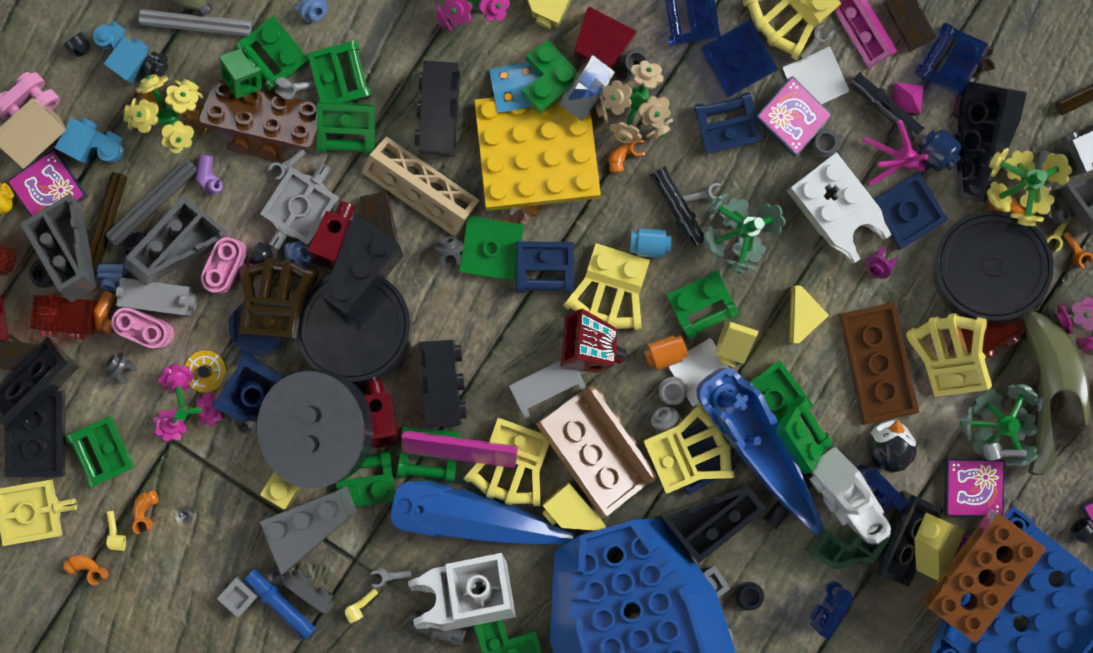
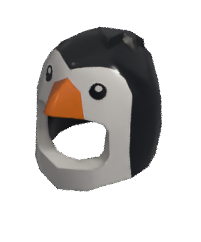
(892, 447)

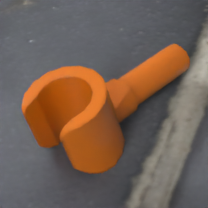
(1078, 253)

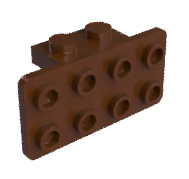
(260, 121)

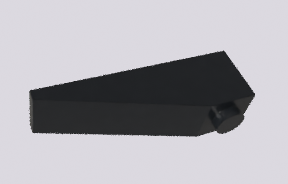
(986, 125)

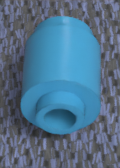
(650, 243)

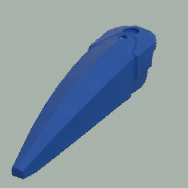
(750, 428)
(457, 513)

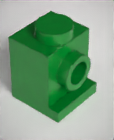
(240, 73)

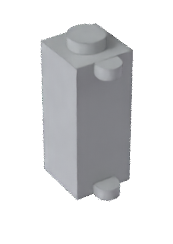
(156, 297)
(545, 385)

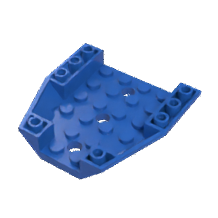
(656, 574)
(1056, 615)

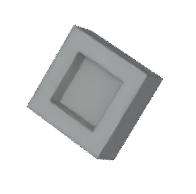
(237, 597)

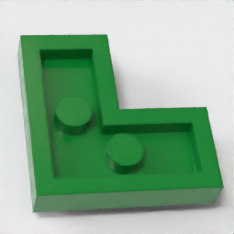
(555, 77)
(494, 639)

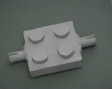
(299, 205)

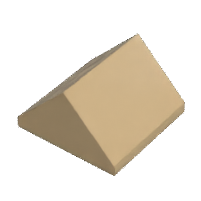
(30, 132)

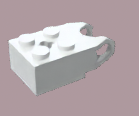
(841, 216)
(849, 496)
(457, 591)

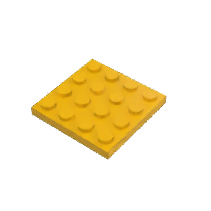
(535, 156)

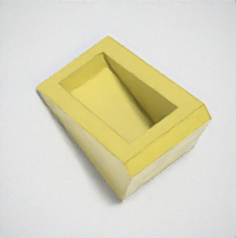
(804, 314)

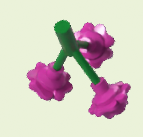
(171, 423)

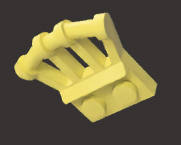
(811, 11)
(618, 271)
(958, 372)
(531, 453)
(673, 460)

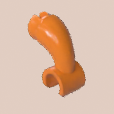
(618, 156)
(141, 504)
(82, 562)

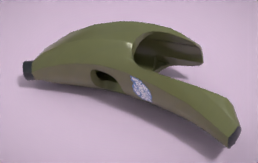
(1059, 370)

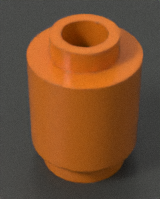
(666, 352)

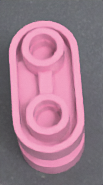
(26, 88)
(223, 265)
(142, 328)

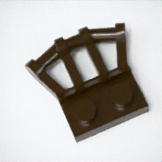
(274, 316)

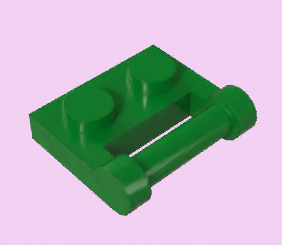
(278, 46)
(330, 77)
(346, 119)
(698, 296)
(797, 438)
(108, 448)
(427, 471)
(373, 488)

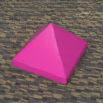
(908, 97)

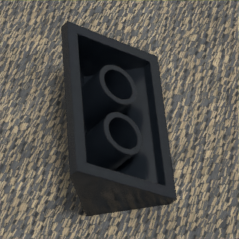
(34, 382)
(898, 557)

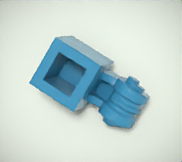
(127, 54)
(82, 140)

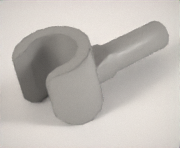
(816, 41)
(289, 89)
(286, 164)
(706, 194)
(993, 452)
(388, 576)

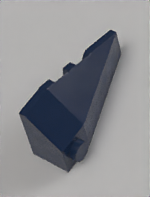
(245, 387)

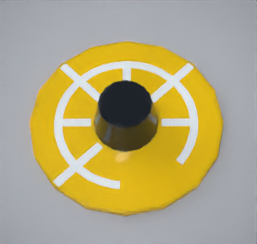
(207, 370)

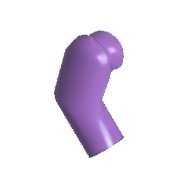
(206, 177)

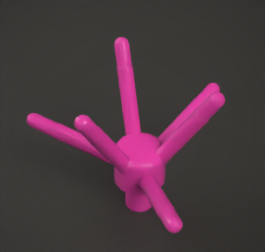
(905, 157)

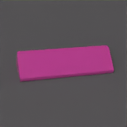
(865, 31)
(459, 449)

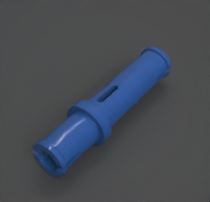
(279, 604)

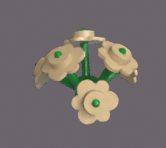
(638, 99)

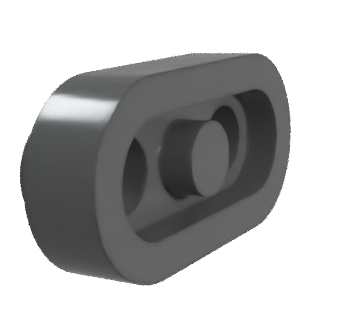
(317, 597)

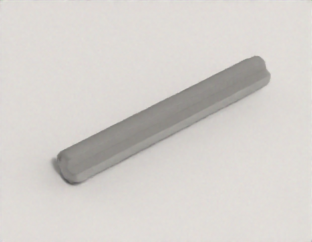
(195, 22)

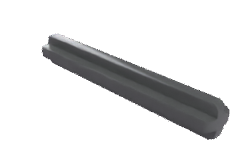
(151, 202)

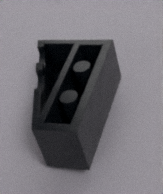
(438, 108)

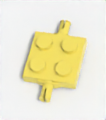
(31, 512)

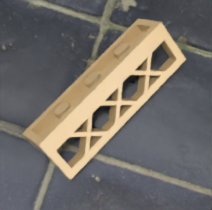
(416, 189)

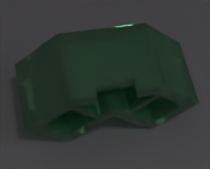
(843, 554)

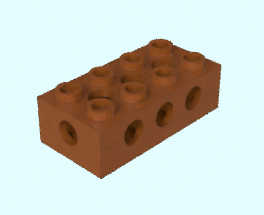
(1001, 582)

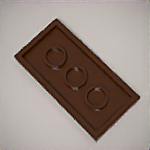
(878, 363)

